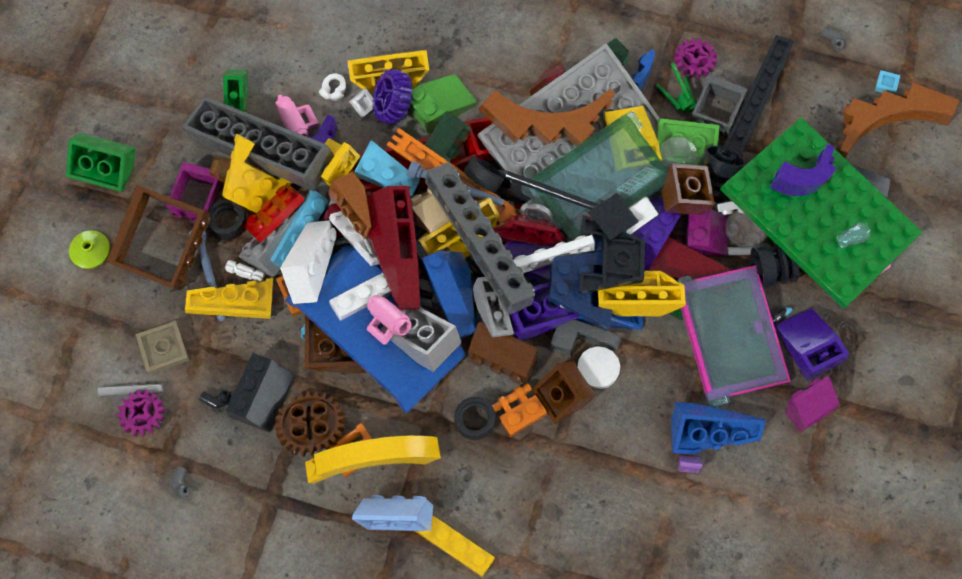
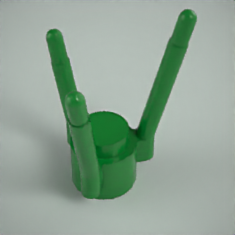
(686, 100)

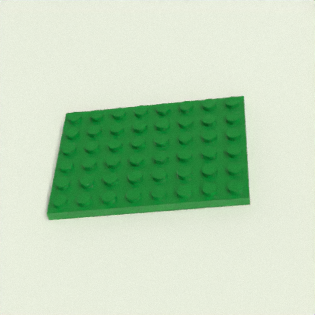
(810, 223)

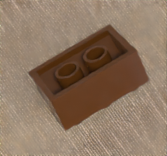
(503, 354)

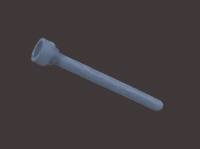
(417, 171)
(207, 266)

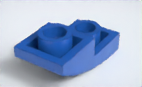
(644, 69)

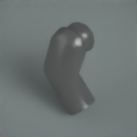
(178, 484)

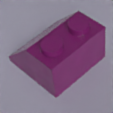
(707, 233)

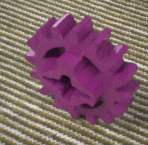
(695, 58)
(136, 420)

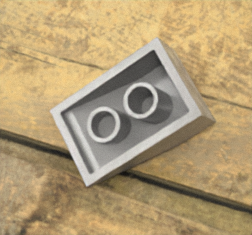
(428, 340)

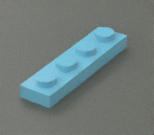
(308, 212)

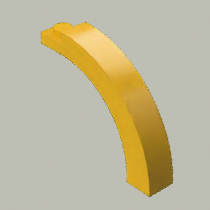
(372, 453)

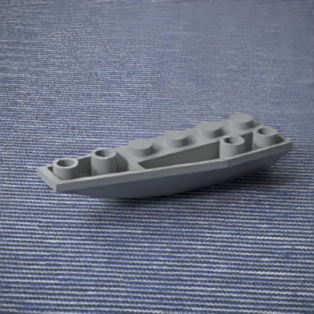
(259, 254)

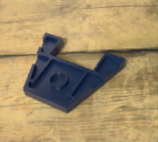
(565, 283)

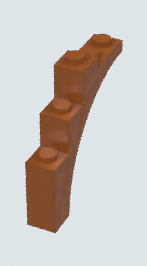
(915, 104)
(516, 120)

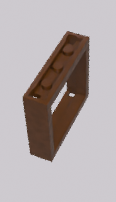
(130, 225)

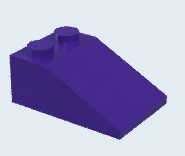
(539, 316)

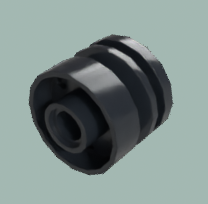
(721, 166)
(773, 264)

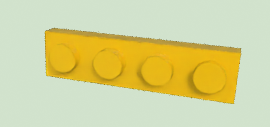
(458, 547)

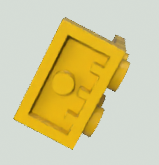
(341, 164)

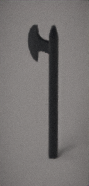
(516, 194)

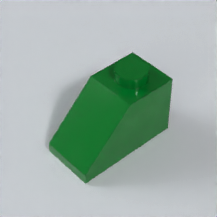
(235, 88)

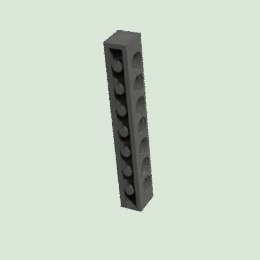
(513, 299)

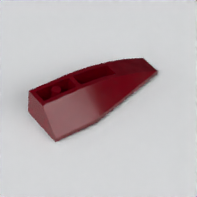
(395, 243)

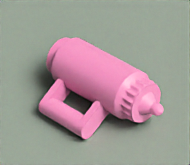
(291, 116)
(389, 316)

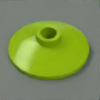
(94, 255)

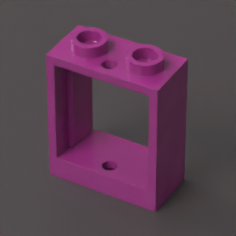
(199, 174)

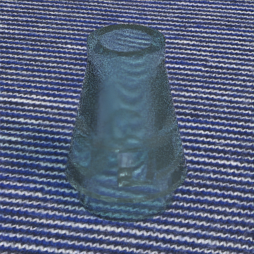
(854, 235)

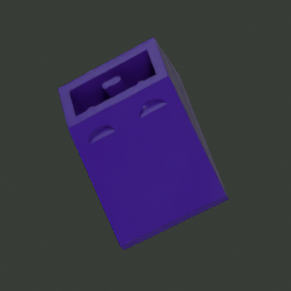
(812, 343)

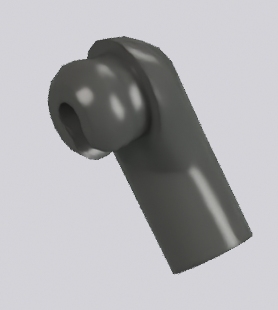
(835, 37)

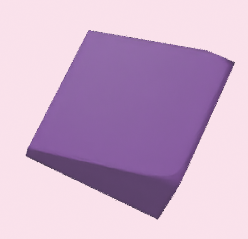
(689, 464)

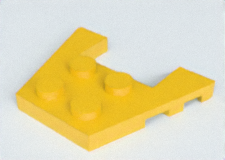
(246, 183)

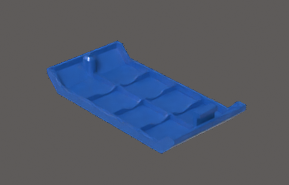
(385, 363)

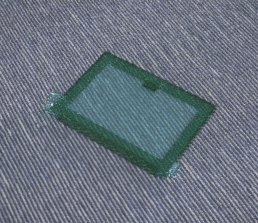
(605, 164)

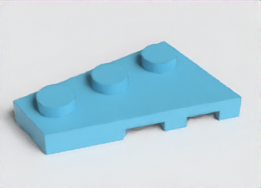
(383, 170)

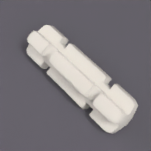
(245, 271)

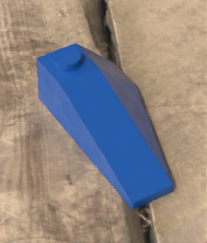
(452, 286)
(705, 427)

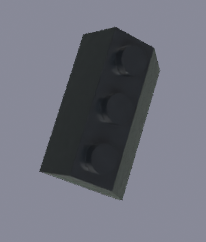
(260, 393)

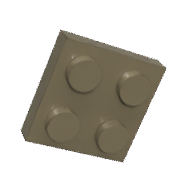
(162, 347)

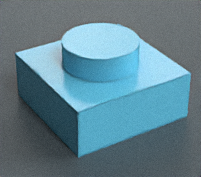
(887, 82)

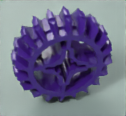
(392, 96)

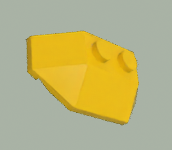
(367, 70)
(447, 238)
(652, 297)

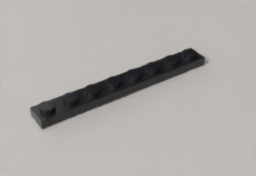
(758, 95)

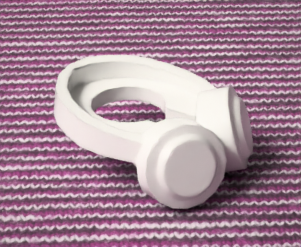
(339, 91)

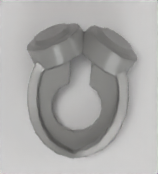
(530, 209)

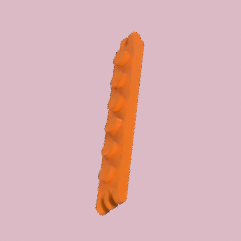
(416, 151)

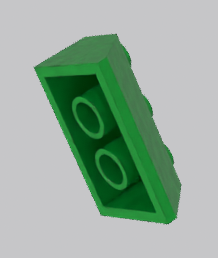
(99, 161)

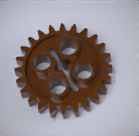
(289, 426)

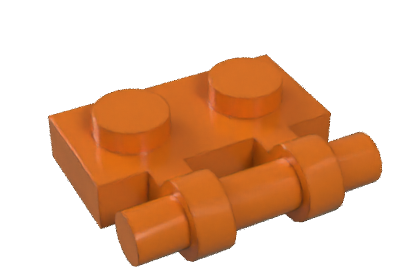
(522, 415)

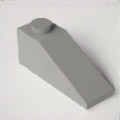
(491, 309)

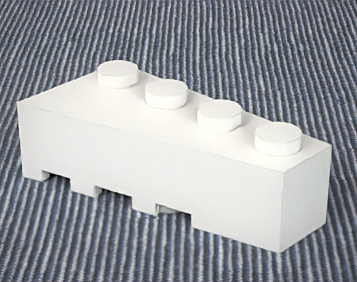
(308, 261)

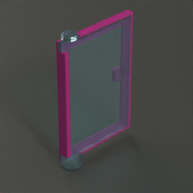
(732, 335)

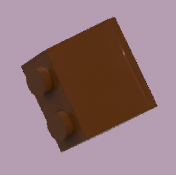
(687, 189)
(563, 391)

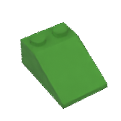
(438, 96)

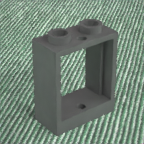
(725, 90)

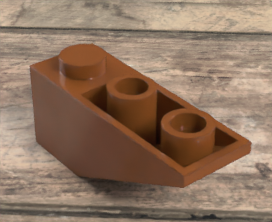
(352, 200)

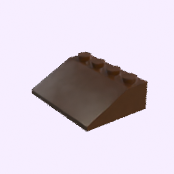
(325, 354)

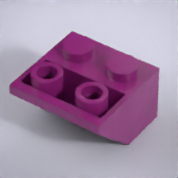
(812, 404)

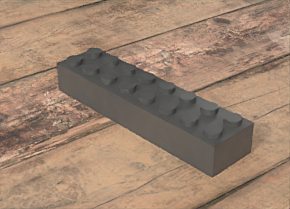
(275, 147)

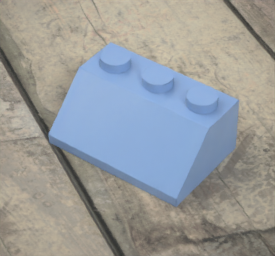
(394, 513)

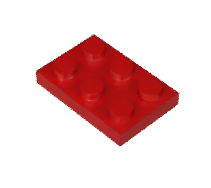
(273, 212)

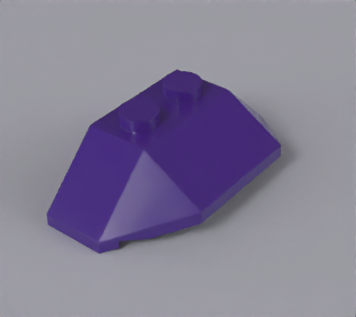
(656, 231)

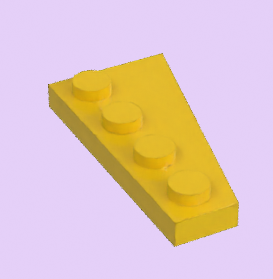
(241, 300)

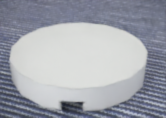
(599, 367)

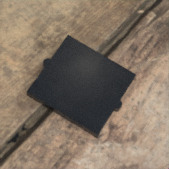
(613, 216)

